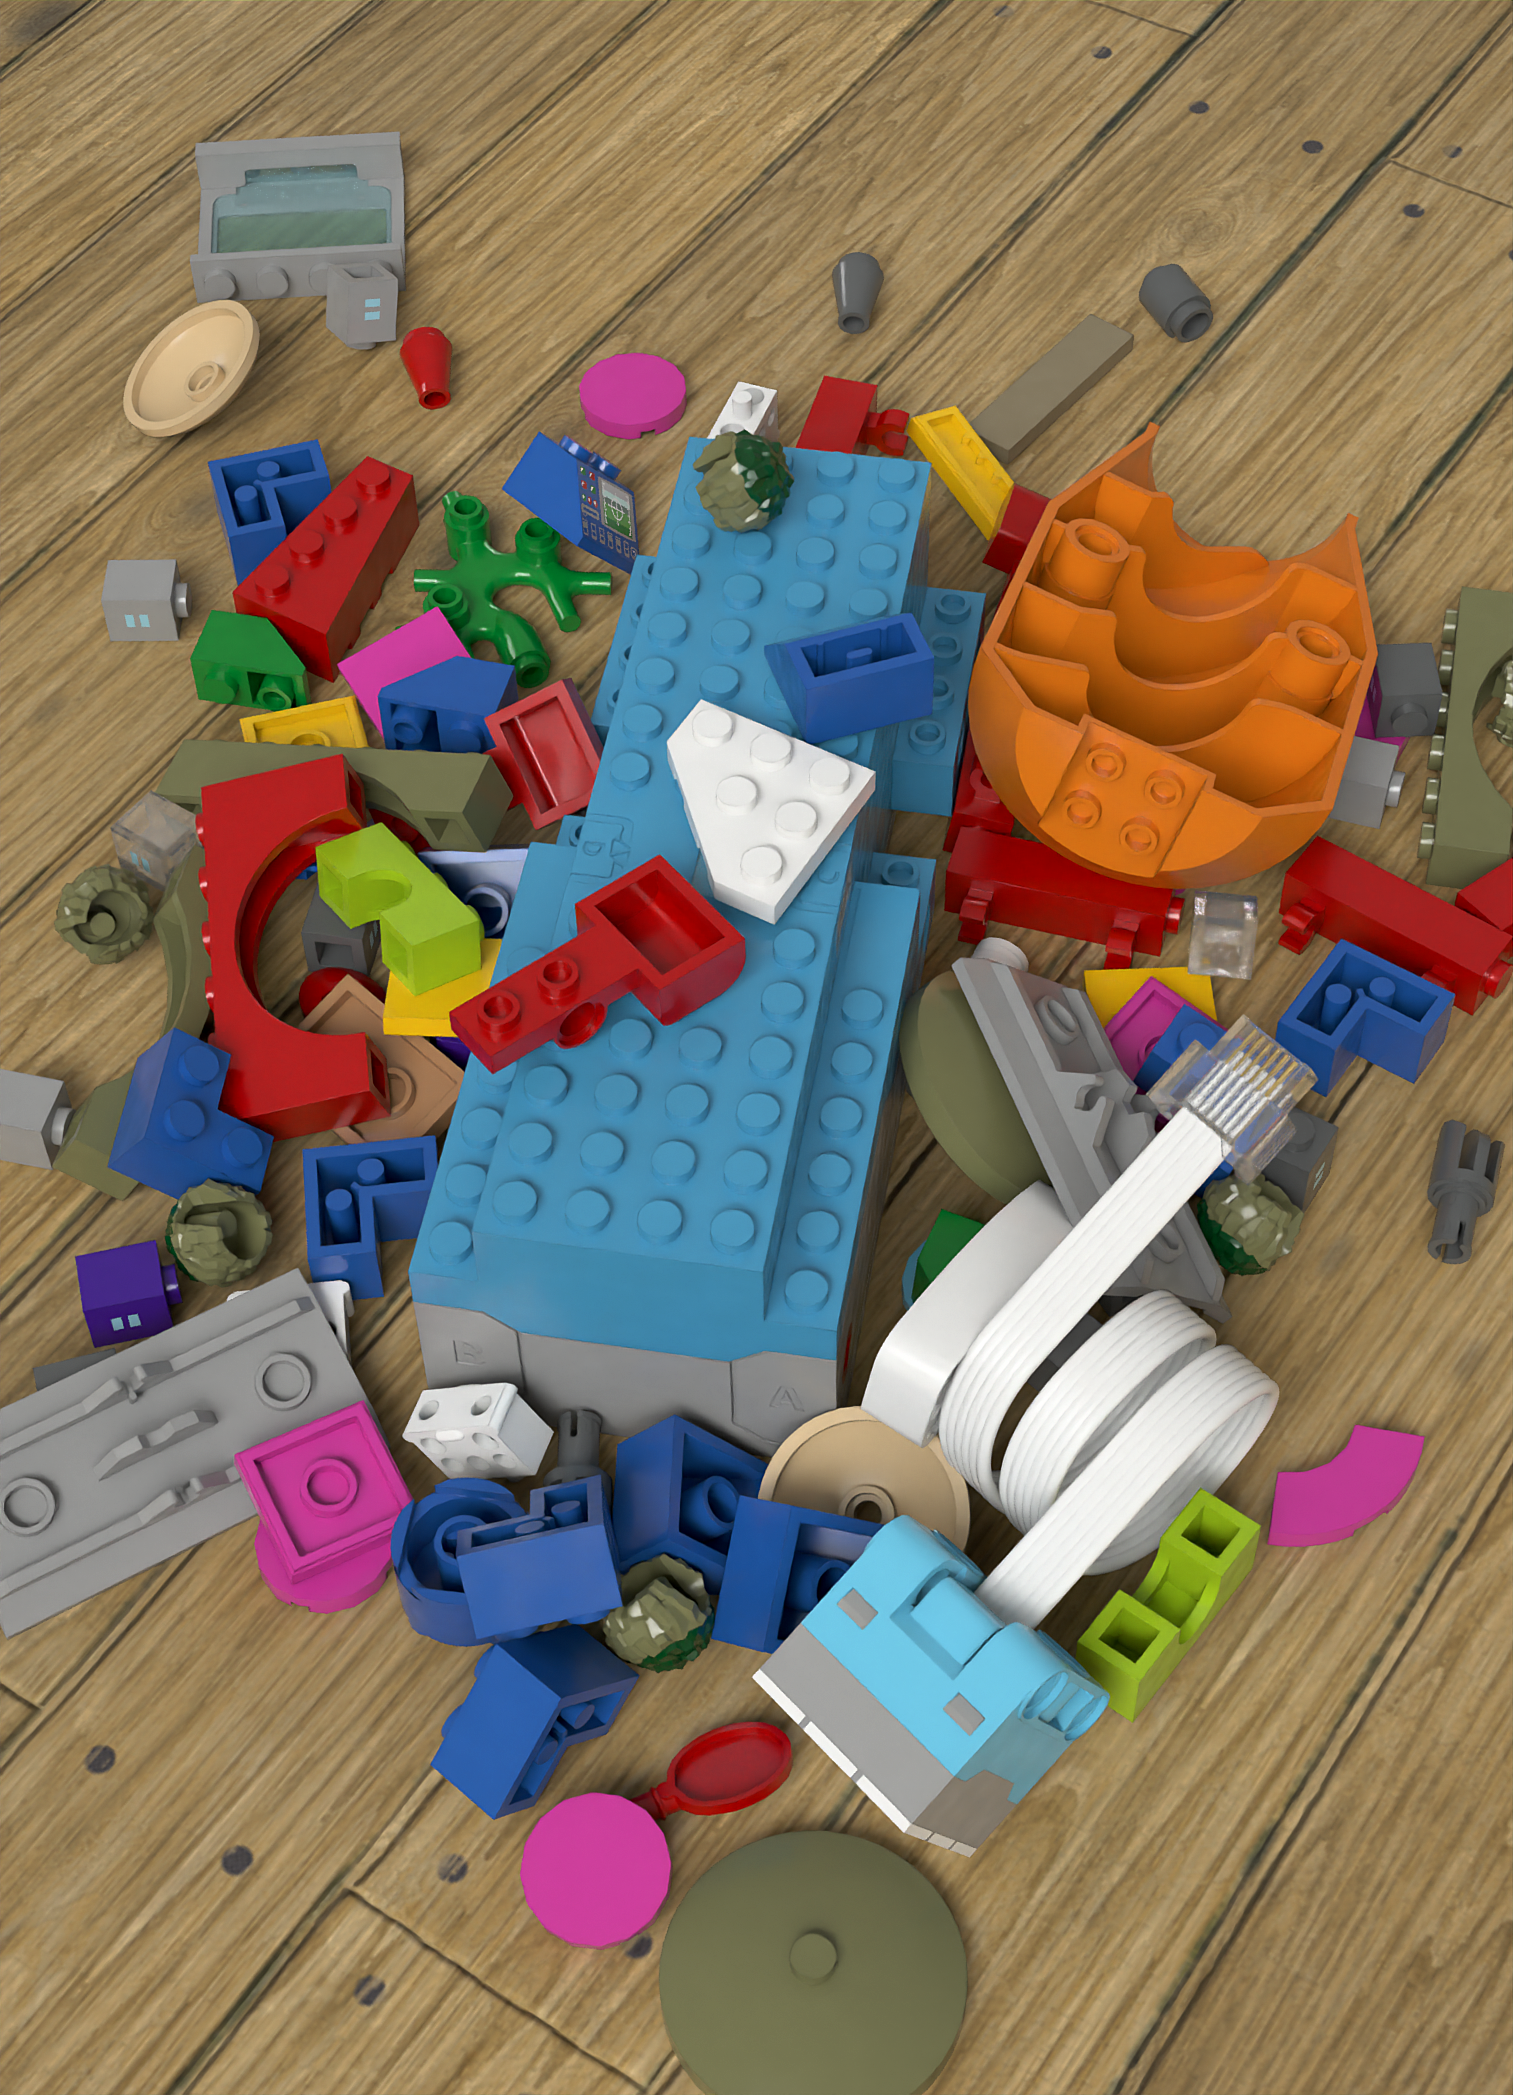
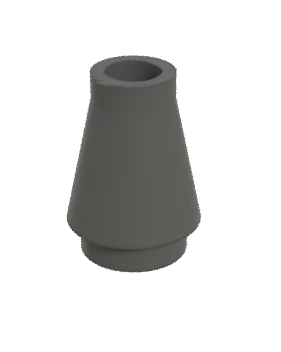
(856, 288)

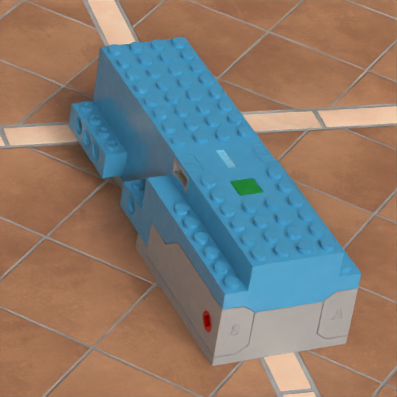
(708, 1195)

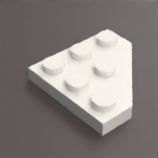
(761, 805)

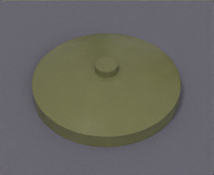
(965, 1092)
(813, 1972)

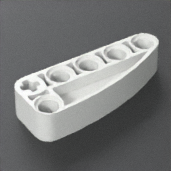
(949, 1315)

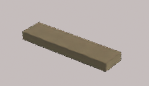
(1051, 387)

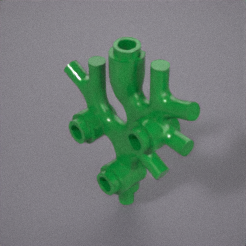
(469, 587)

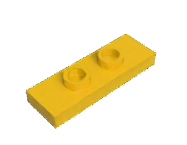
(962, 464)

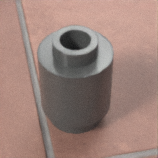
(1176, 303)

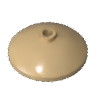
(192, 369)
(856, 1459)

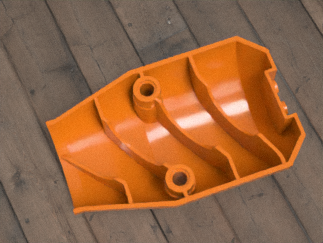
(1168, 695)

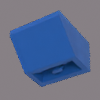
(855, 676)
(446, 706)

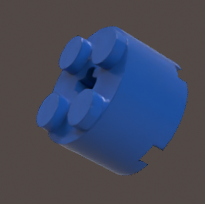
(426, 1555)

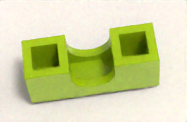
(423, 925)
(1147, 1634)

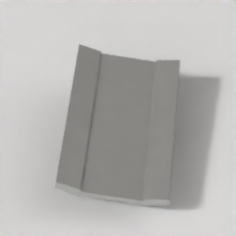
(1084, 1117)
(143, 1446)

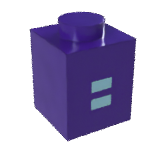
(127, 1293)

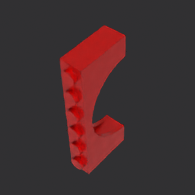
(255, 844)

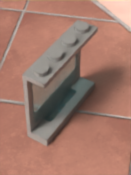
(292, 208)

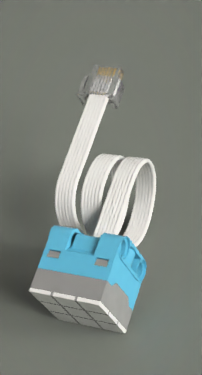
(918, 1660)

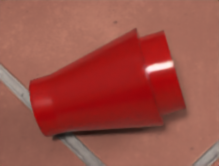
(428, 363)

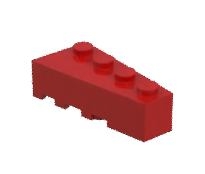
(334, 565)

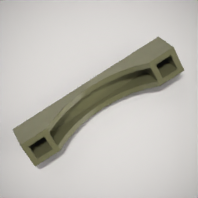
(442, 795)
(1469, 815)
(178, 923)

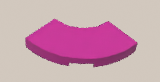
(1345, 1493)

